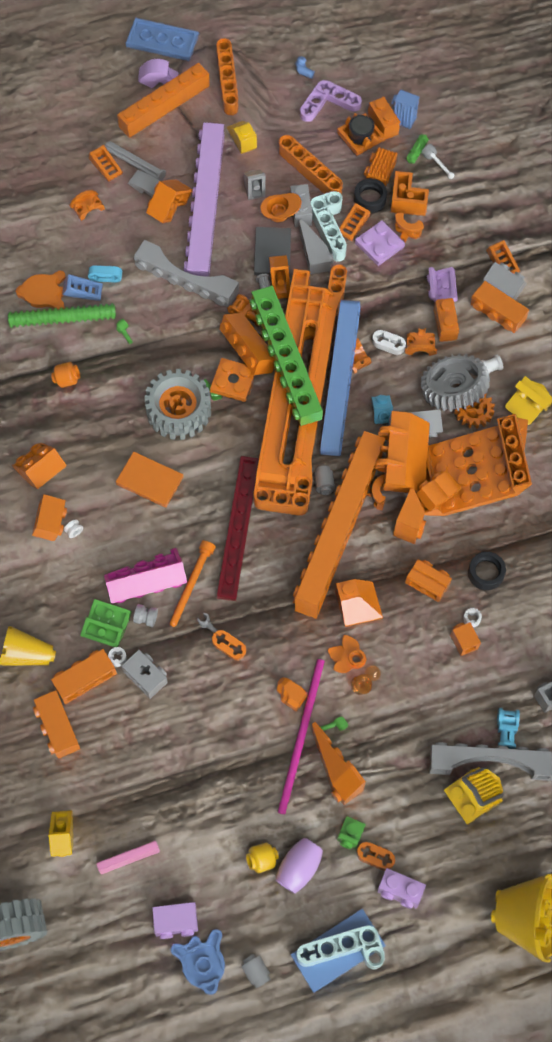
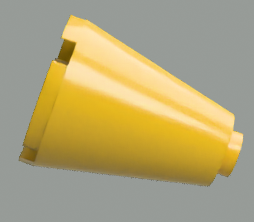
(25, 650)

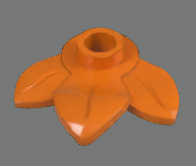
(344, 655)

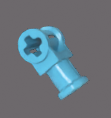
(507, 725)

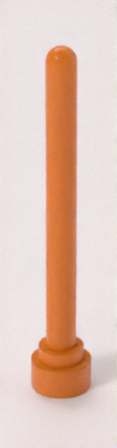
(206, 549)

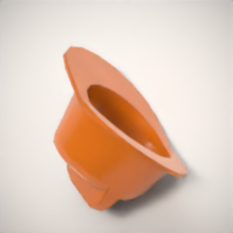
(281, 206)

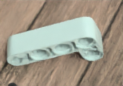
(329, 205)
(338, 950)

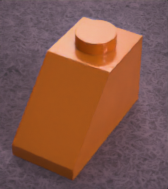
(280, 275)

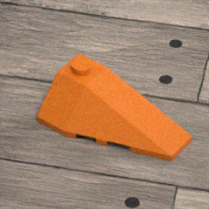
(342, 776)

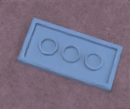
(162, 39)
(325, 972)

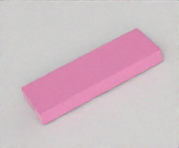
(128, 857)

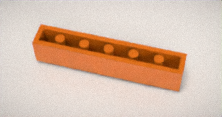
(163, 100)

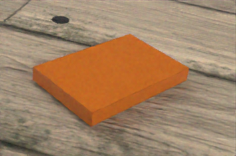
(149, 479)

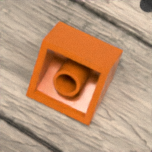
(411, 520)

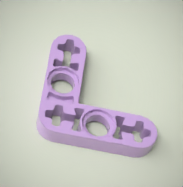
(324, 95)

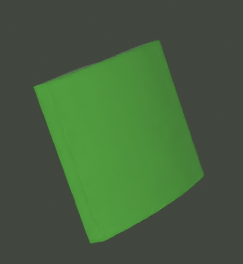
(106, 623)

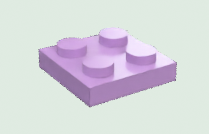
(379, 243)

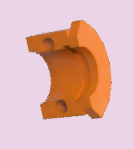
(85, 203)
(407, 229)
(421, 342)
(360, 356)
(376, 490)

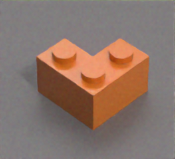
(406, 198)
(166, 199)

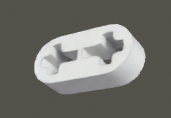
(388, 342)

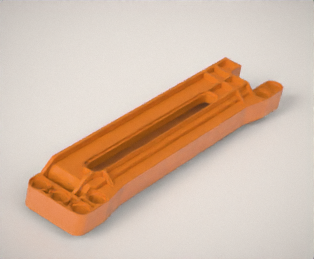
(311, 316)

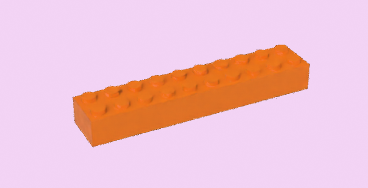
(338, 525)

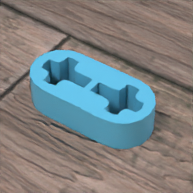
(105, 273)

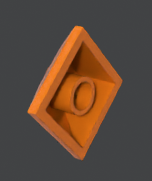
(357, 602)

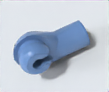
(302, 69)

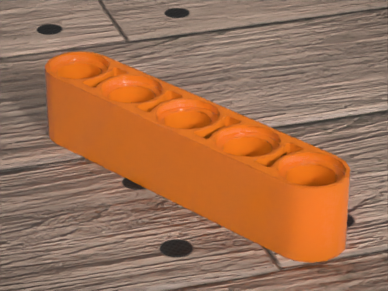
(227, 76)
(302, 160)

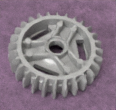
(453, 370)

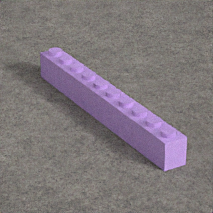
(206, 198)

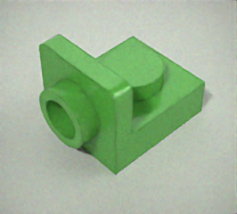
(350, 833)

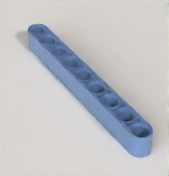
(340, 378)

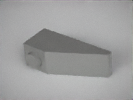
(315, 250)

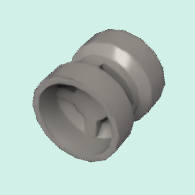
(145, 615)

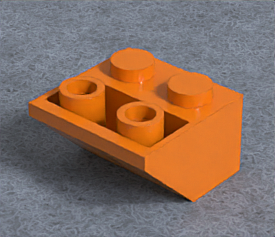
(39, 465)

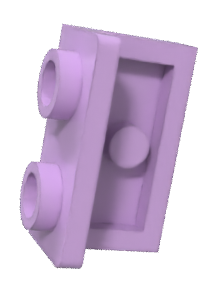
(442, 284)

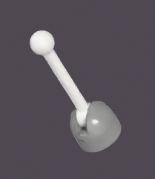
(430, 153)

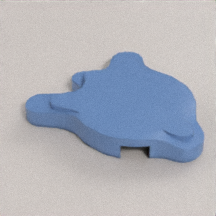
(202, 962)

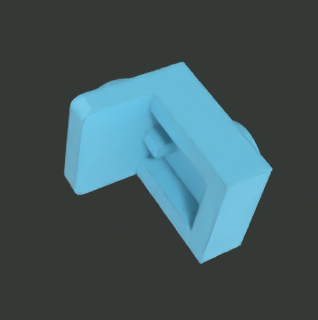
(382, 408)

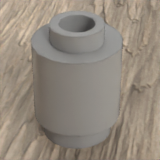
(324, 480)
(256, 971)

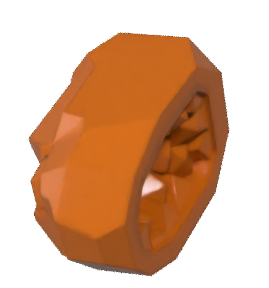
(291, 693)

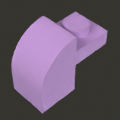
(156, 71)

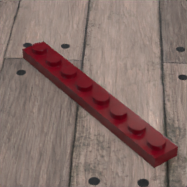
(238, 529)

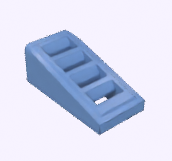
(77, 281)

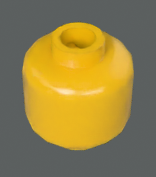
(262, 857)

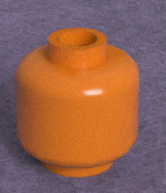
(65, 374)

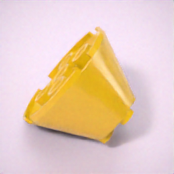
(525, 915)

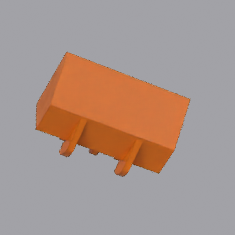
(405, 452)

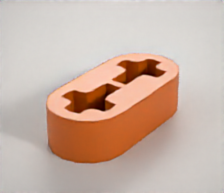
(226, 648)
(377, 851)

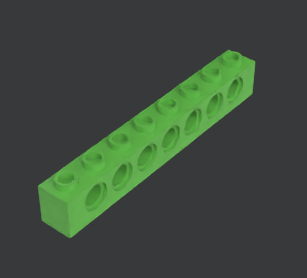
(268, 299)

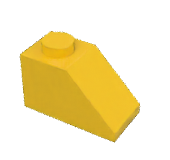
(243, 136)
(61, 833)

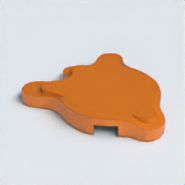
(43, 290)

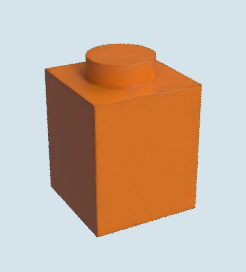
(465, 638)

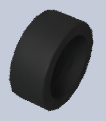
(371, 184)
(490, 557)

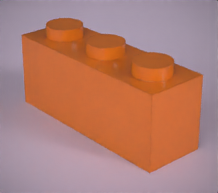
(499, 307)
(83, 676)
(55, 725)

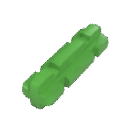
(417, 148)

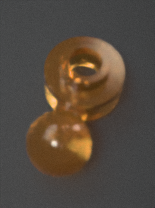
(371, 674)

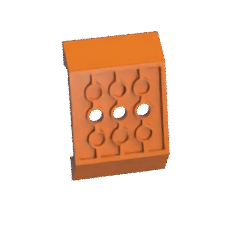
(499, 464)

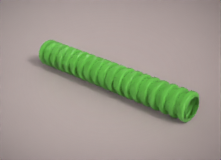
(61, 315)

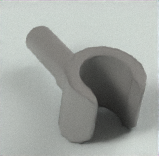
(207, 623)

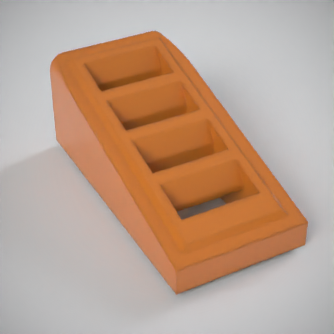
(95, 154)
(359, 210)
(506, 252)

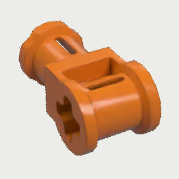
(243, 306)

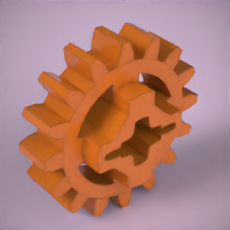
(474, 415)

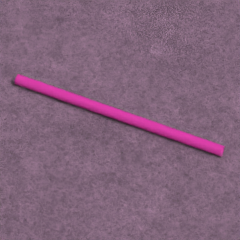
(301, 737)

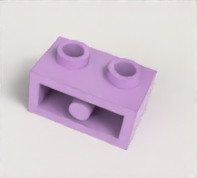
(401, 888)

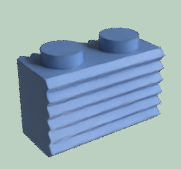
(405, 108)

